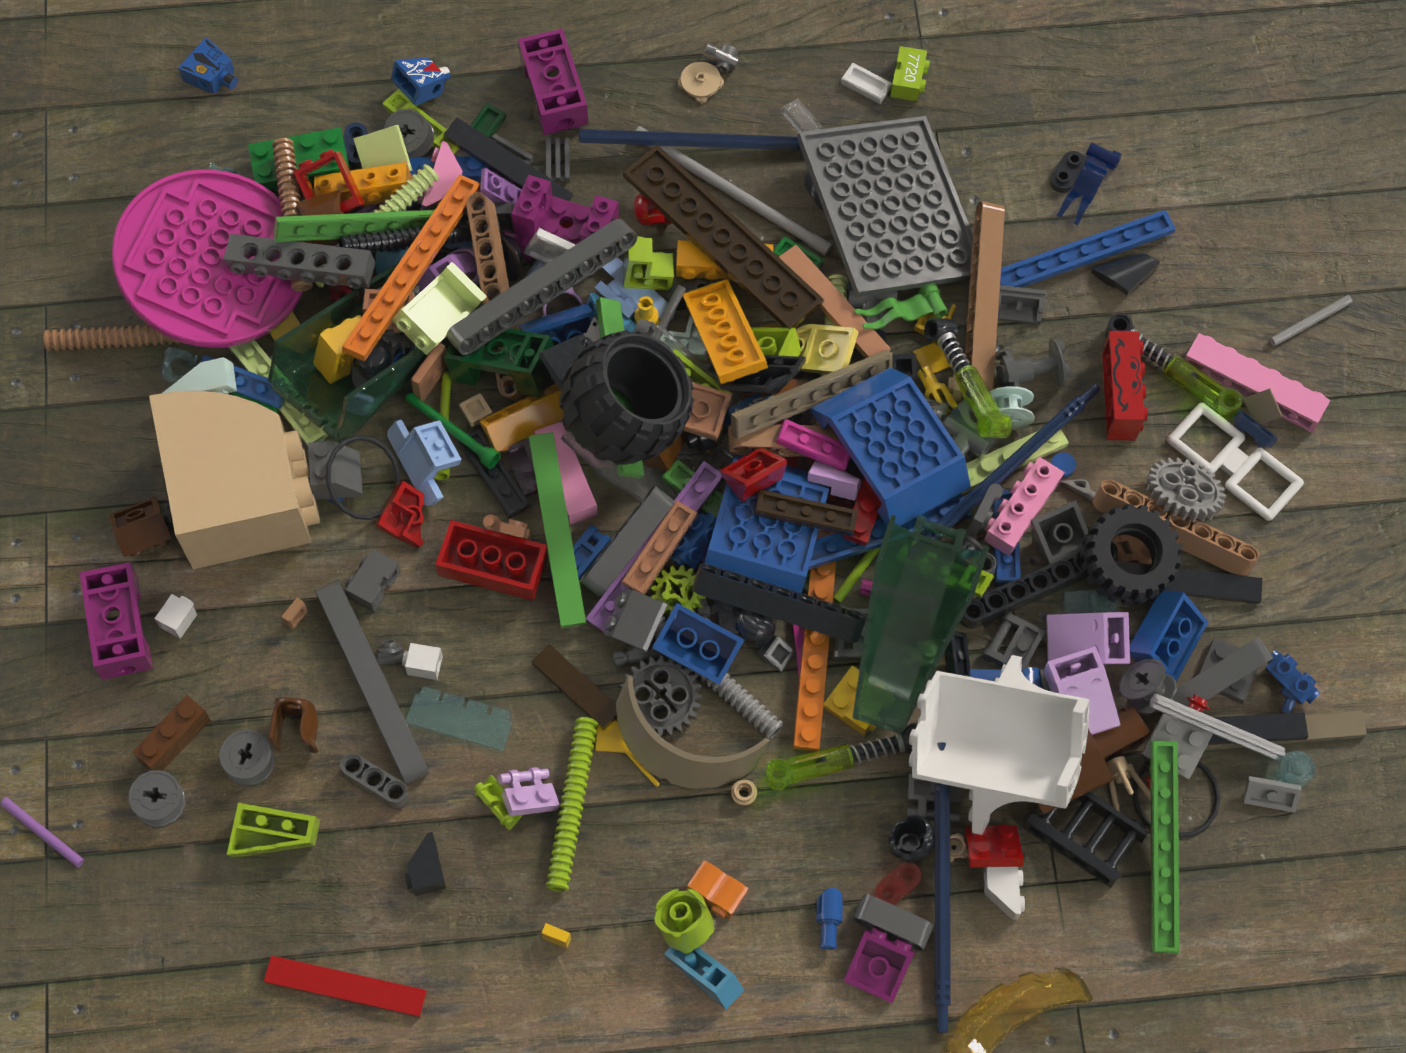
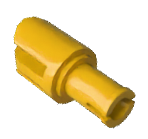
(646, 310)
(934, 389)

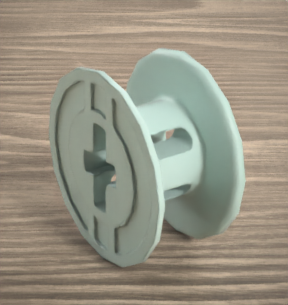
(1011, 400)

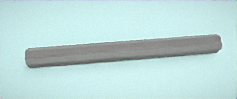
(1217, 727)

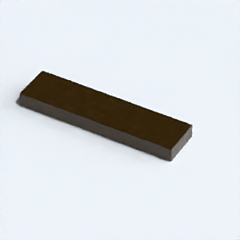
(805, 512)
(575, 686)

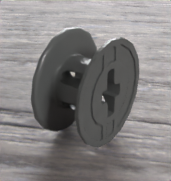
(412, 121)
(1145, 680)
(242, 744)
(164, 810)

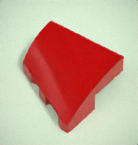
(403, 514)

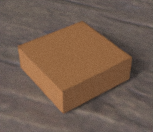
(294, 614)

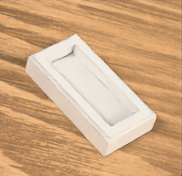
(866, 83)

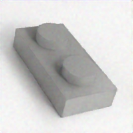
(1272, 794)

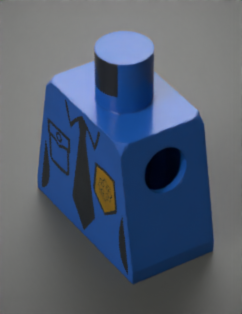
(208, 68)

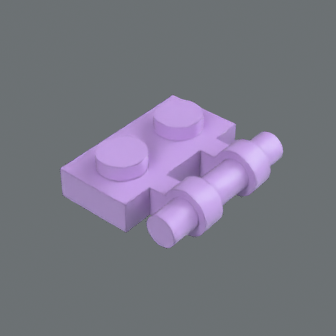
(531, 798)

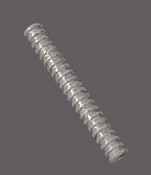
(740, 699)

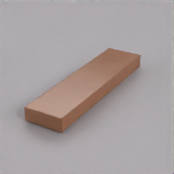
(659, 548)

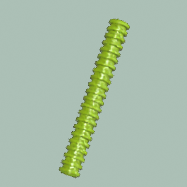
(572, 804)

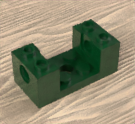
(516, 359)

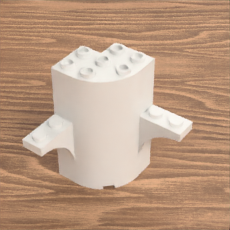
(1000, 740)

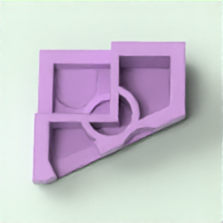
(842, 483)

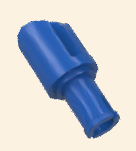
(829, 916)

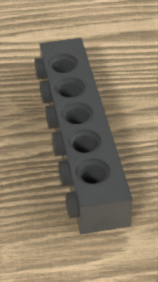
(242, 248)

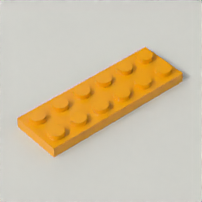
(724, 331)

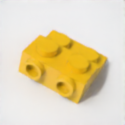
(842, 700)

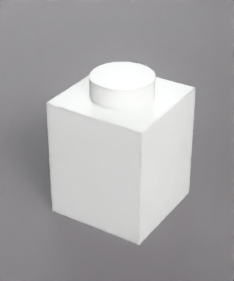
(176, 615)
(422, 661)

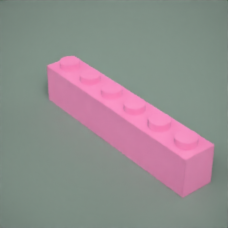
(1249, 377)

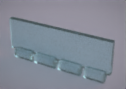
(463, 723)

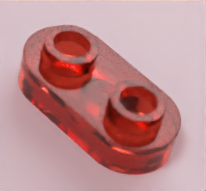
(897, 885)

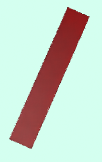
(345, 986)

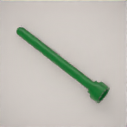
(488, 456)

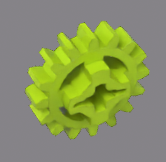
(685, 585)

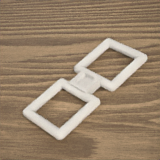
(1235, 461)

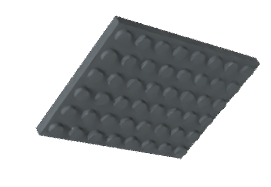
(889, 204)

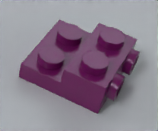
(879, 965)

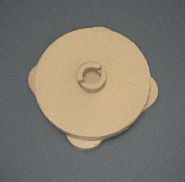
(700, 81)

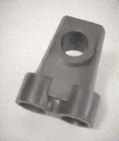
(723, 58)

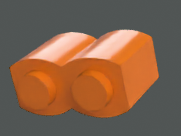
(718, 890)

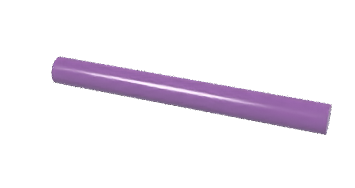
(42, 832)

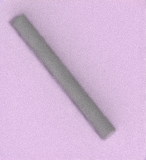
(1311, 320)

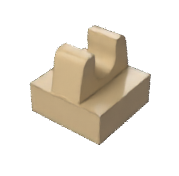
(475, 409)

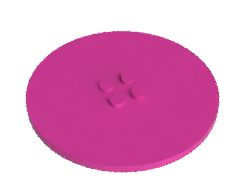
(173, 264)

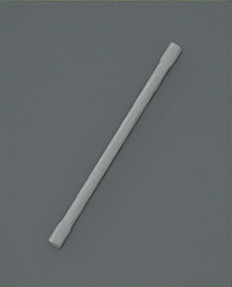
(812, 240)

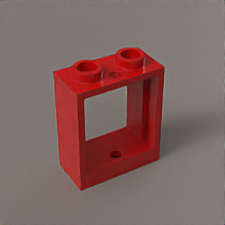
(326, 158)

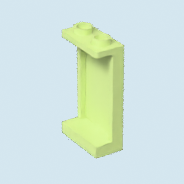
(438, 308)

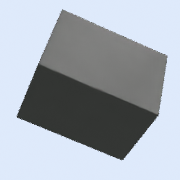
(1059, 532)

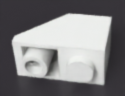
(1002, 888)

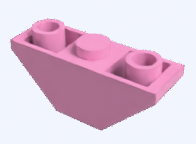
(447, 170)

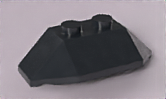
(767, 381)

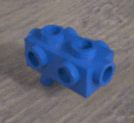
(695, 542)
(1295, 685)

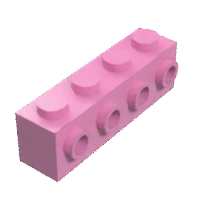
(1023, 506)

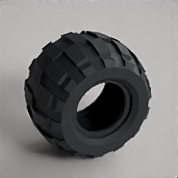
(651, 381)

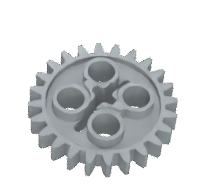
(1185, 489)

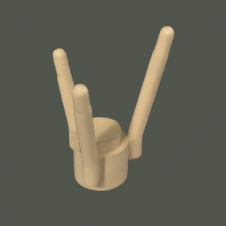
(1121, 773)

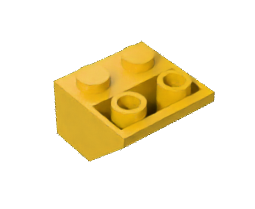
(329, 355)

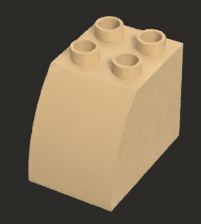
(231, 477)

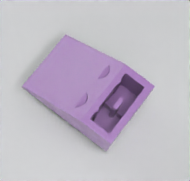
(1085, 630)
(1085, 677)

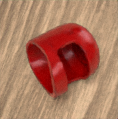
(643, 208)

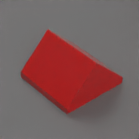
(754, 472)

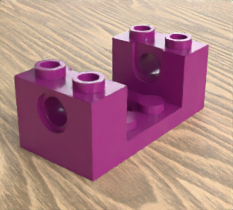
(558, 98)
(539, 209)
(115, 645)

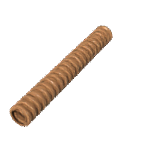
(288, 190)
(103, 337)

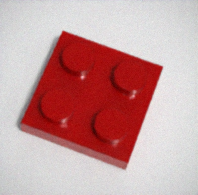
(995, 847)

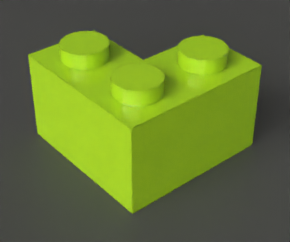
(647, 269)

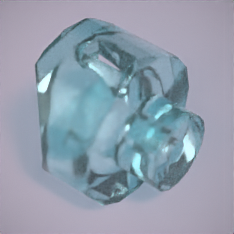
(1296, 768)

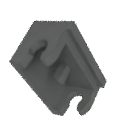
(1021, 304)

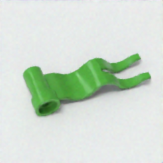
(924, 303)

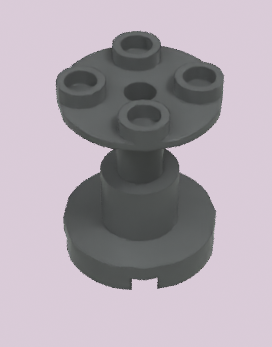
(1021, 370)

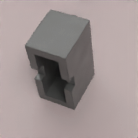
(373, 576)

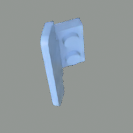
(628, 297)
(423, 454)

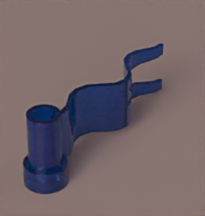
(1090, 178)

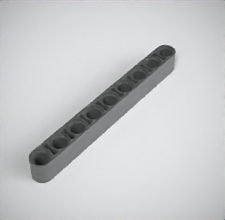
(541, 286)
(372, 682)

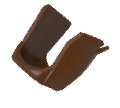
(322, 205)
(289, 706)

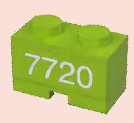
(909, 73)

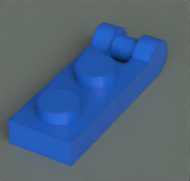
(585, 552)

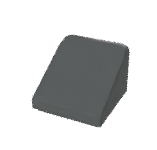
(776, 653)

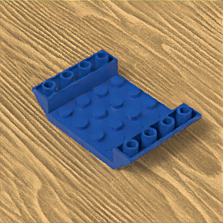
(896, 444)
(765, 546)

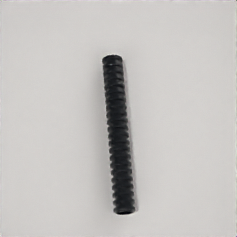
(401, 238)

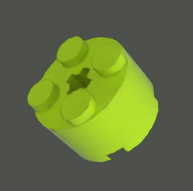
(684, 920)

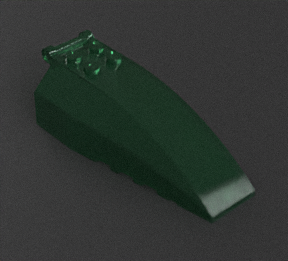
(911, 616)

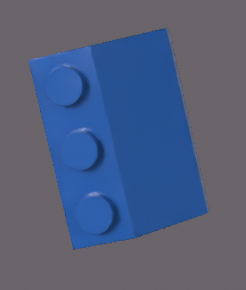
(563, 324)
(1169, 632)
(698, 643)

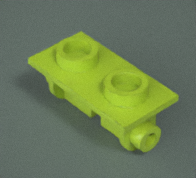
(491, 795)

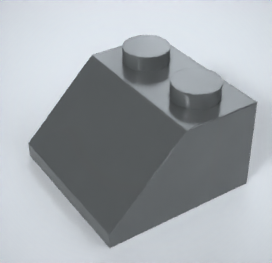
(344, 470)
(634, 619)

